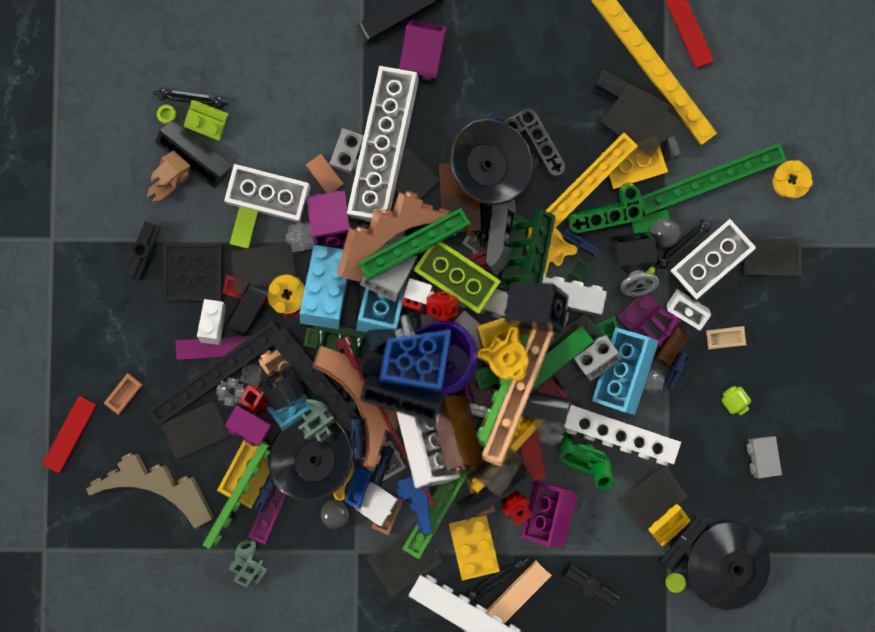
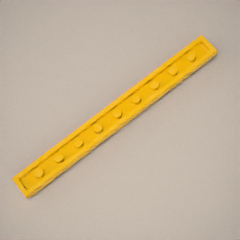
(656, 69)

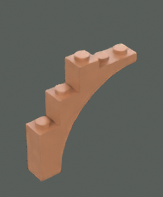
(363, 243)
(340, 369)

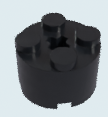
(282, 388)

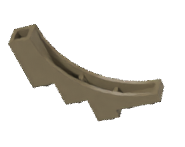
(133, 473)

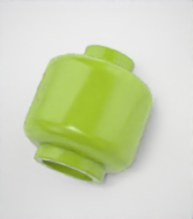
(736, 400)

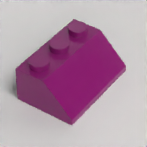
(552, 515)

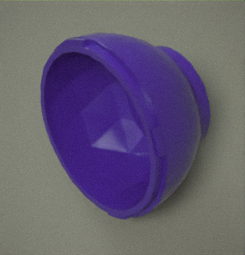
(461, 354)

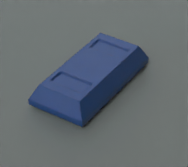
(357, 487)

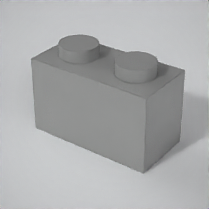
(764, 457)

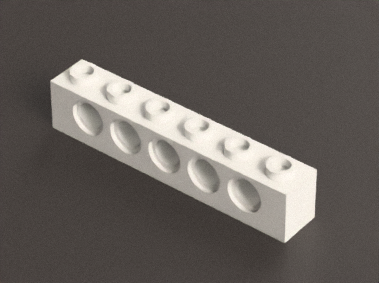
(668, 450)

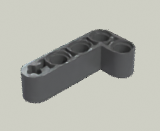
(538, 145)

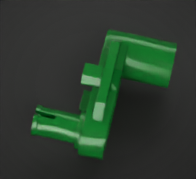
(587, 461)

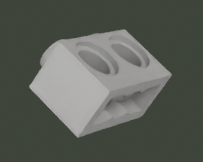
(343, 150)
(600, 362)

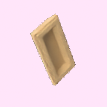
(726, 337)

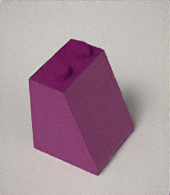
(422, 49)
(329, 219)

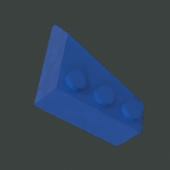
(416, 360)

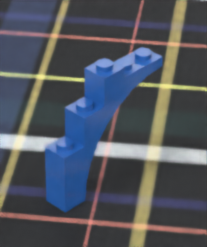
(420, 501)

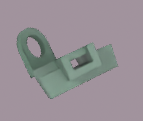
(319, 411)
(242, 560)

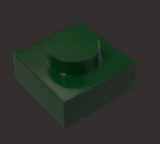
(579, 269)

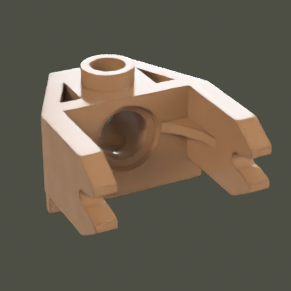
(169, 175)

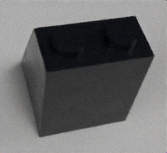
(536, 307)

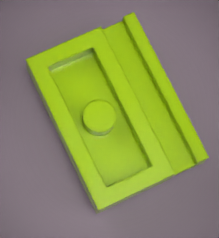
(206, 120)

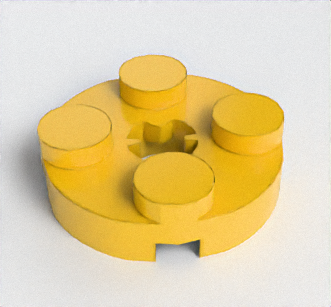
(781, 178)
(277, 288)

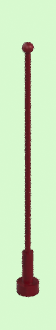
(345, 344)

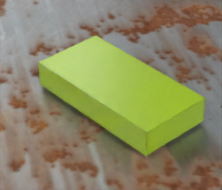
(244, 228)

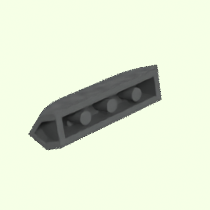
(497, 252)

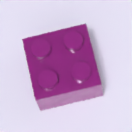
(249, 425)

